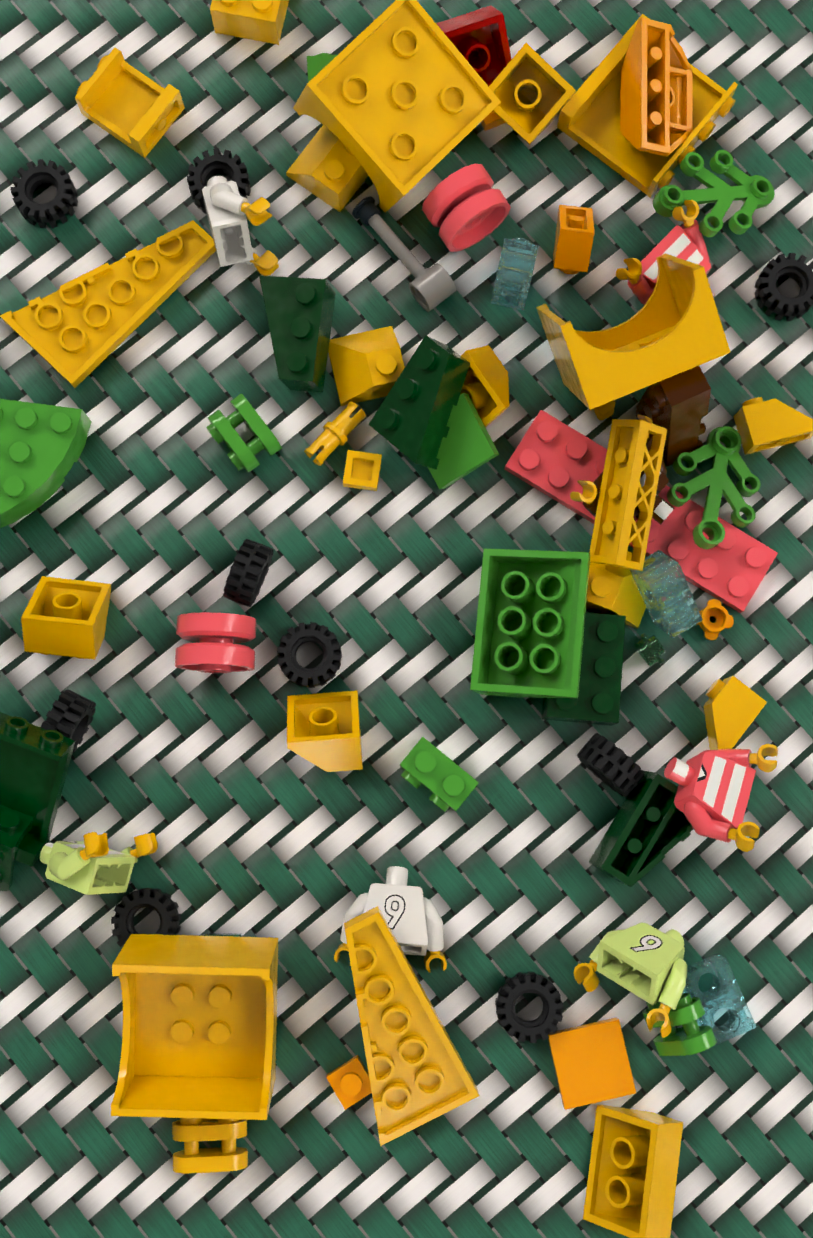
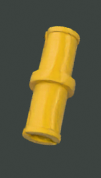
(335, 433)

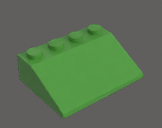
(530, 623)

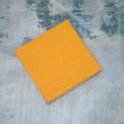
(591, 1063)

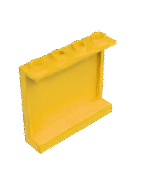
(594, 121)

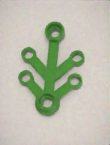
(752, 190)
(718, 483)

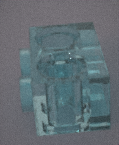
(514, 273)
(666, 594)
(723, 994)

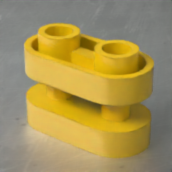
(209, 1160)

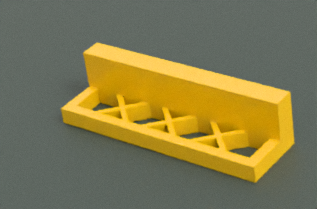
(623, 493)

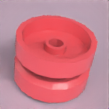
(465, 207)
(216, 637)

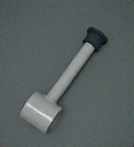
(430, 284)

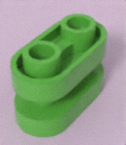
(243, 454)
(686, 1039)

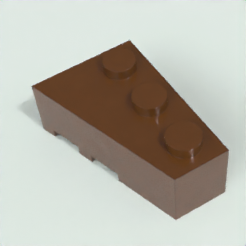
(678, 407)

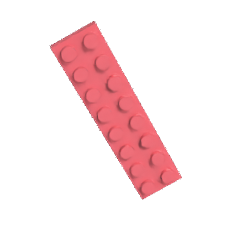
(558, 456)

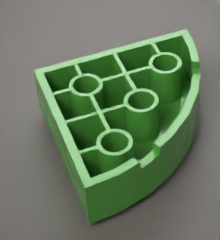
(36, 453)

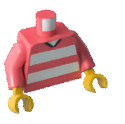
(682, 242)
(717, 789)

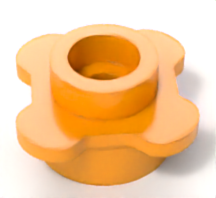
(722, 617)

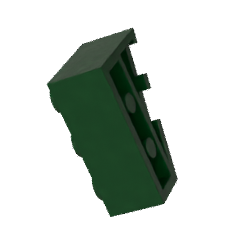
(299, 328)
(421, 401)
(642, 831)

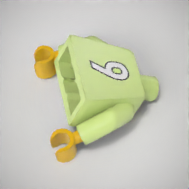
(91, 865)
(644, 964)

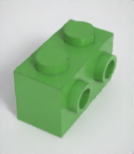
(439, 774)

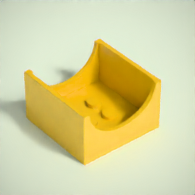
(398, 98)
(664, 338)
(197, 1026)

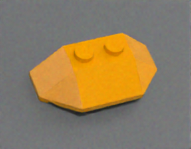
(655, 90)

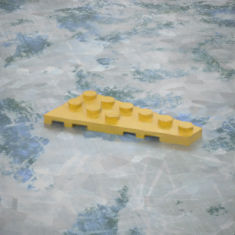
(102, 307)
(406, 1047)

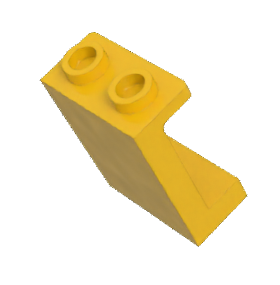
(128, 103)

